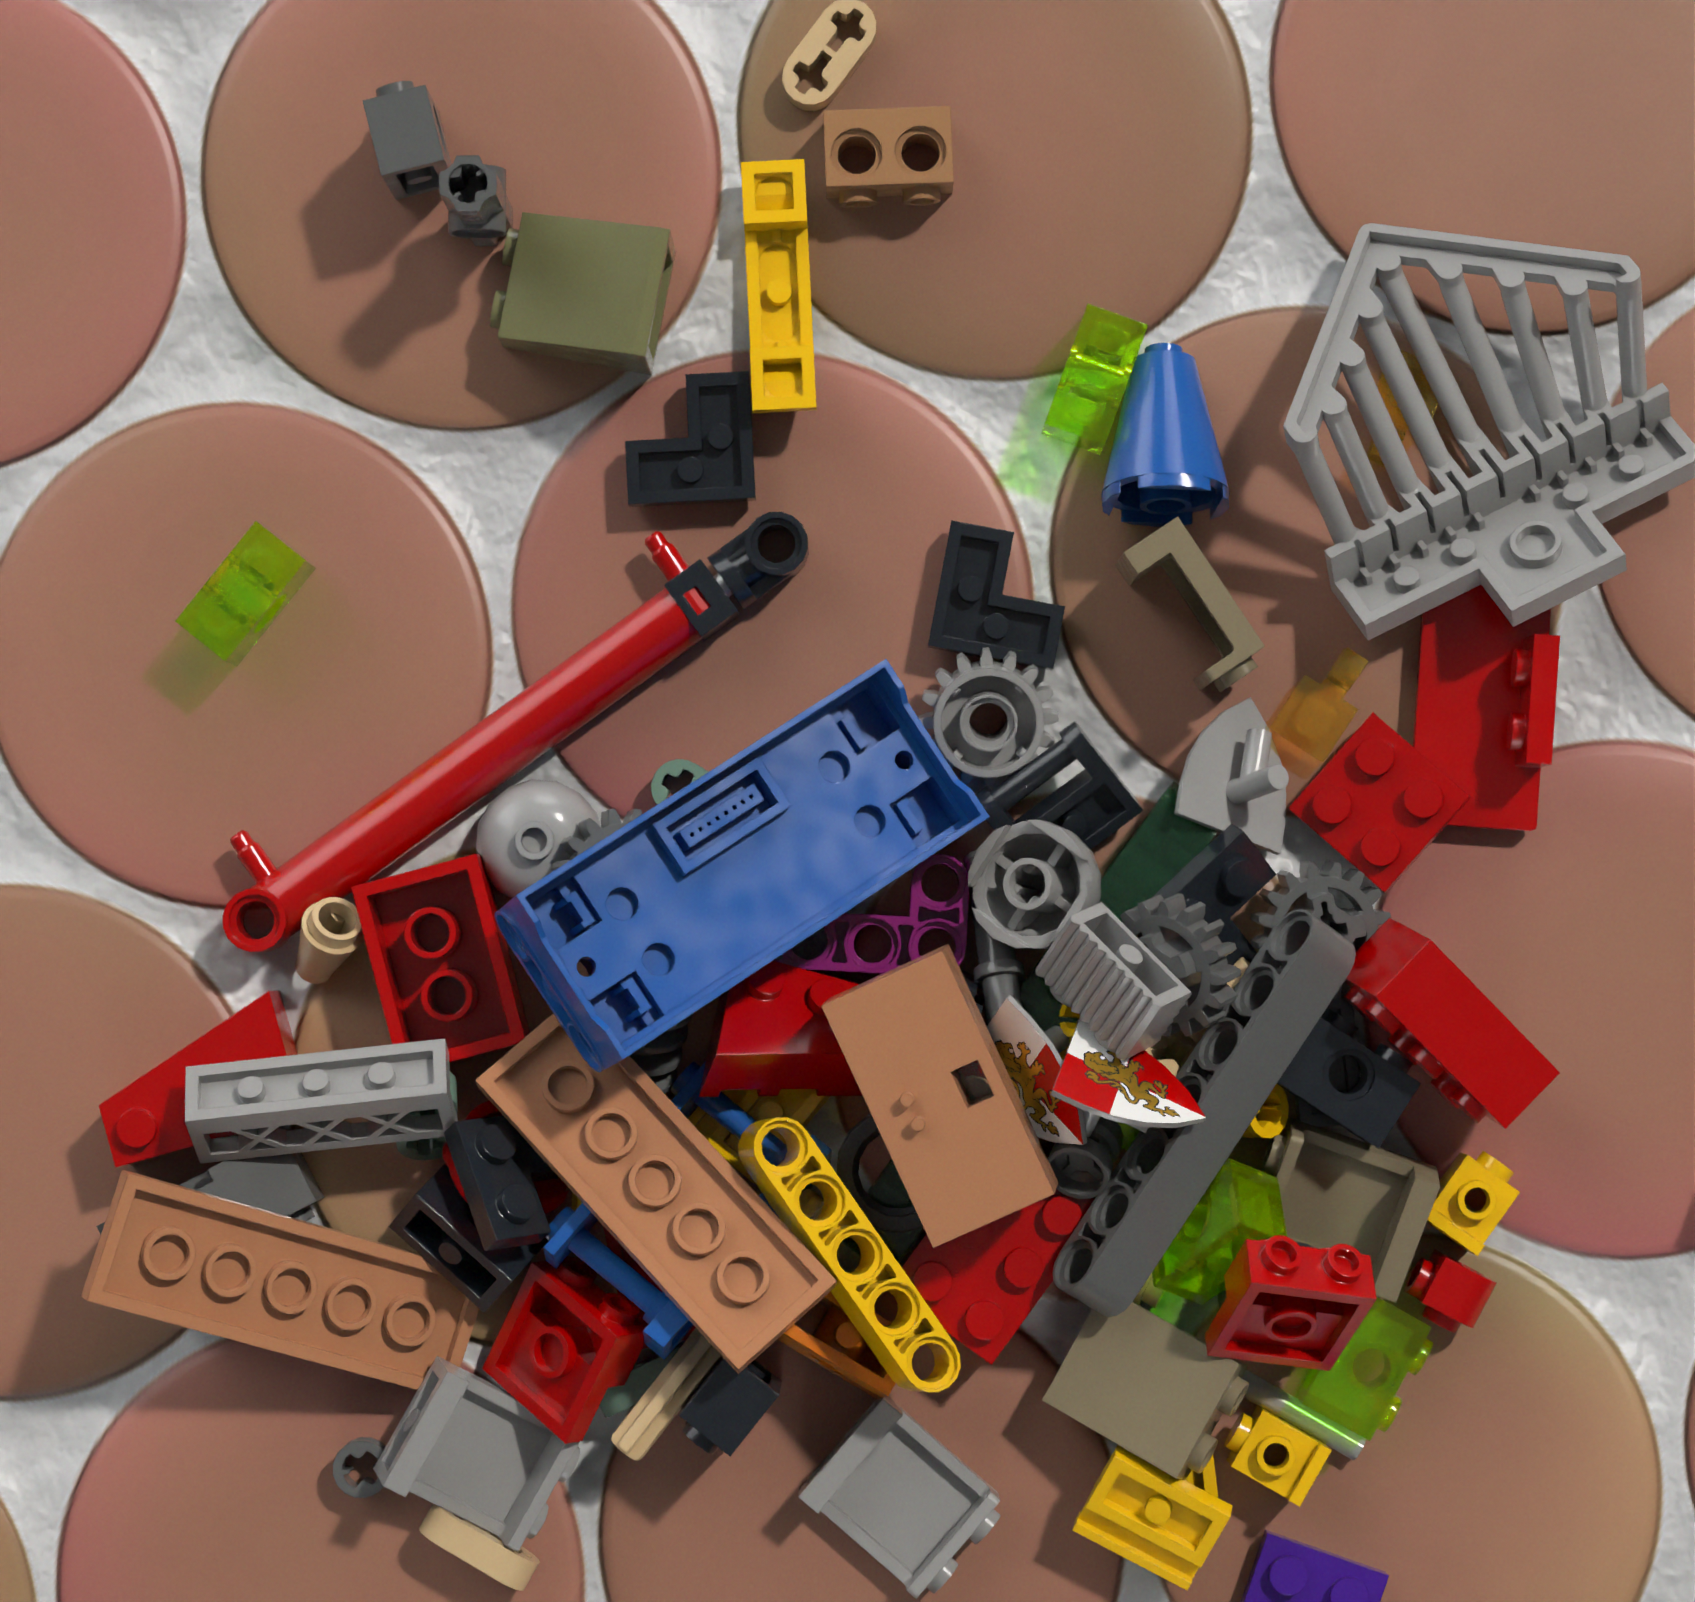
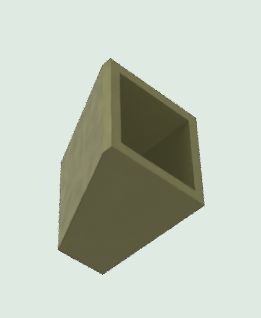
(585, 290)

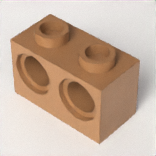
(887, 136)

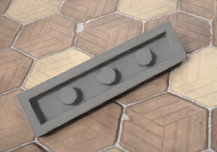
(318, 1095)

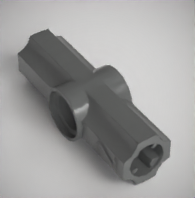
(476, 200)

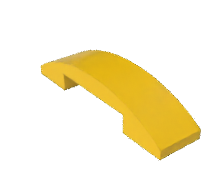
(778, 286)

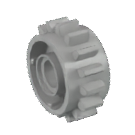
(993, 683)

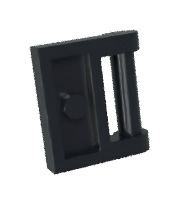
(1088, 804)

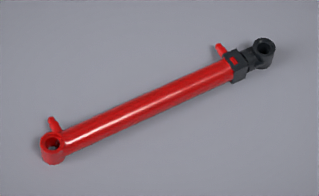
(518, 732)

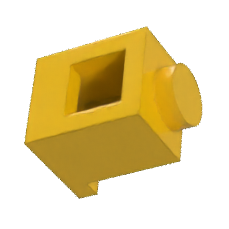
(1449, 1209)
(1303, 1454)

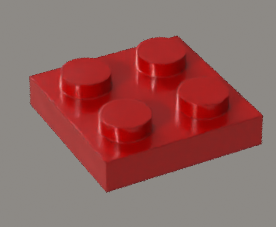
(1379, 802)

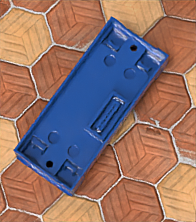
(737, 867)

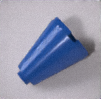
(1164, 445)

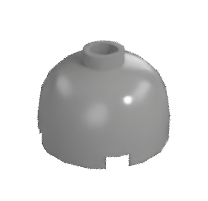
(524, 832)
(1031, 882)

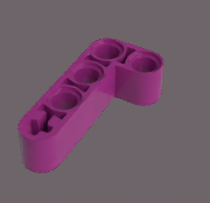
(903, 930)

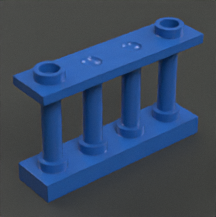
(572, 1228)

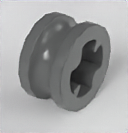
(357, 1448)

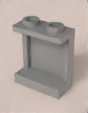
(476, 1454)
(902, 1496)

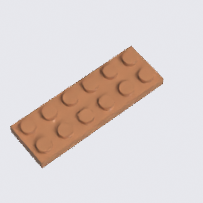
(659, 1192)
(276, 1283)

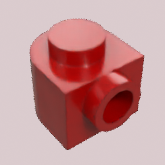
(1449, 1291)

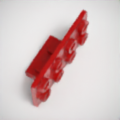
(1487, 707)

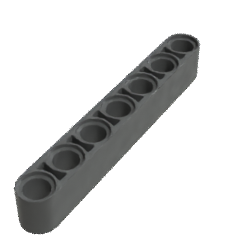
(1230, 1081)

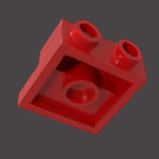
(1291, 1303)
(565, 1346)

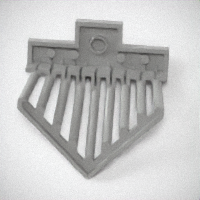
(1520, 523)

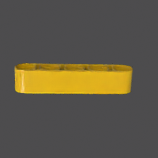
(877, 1268)

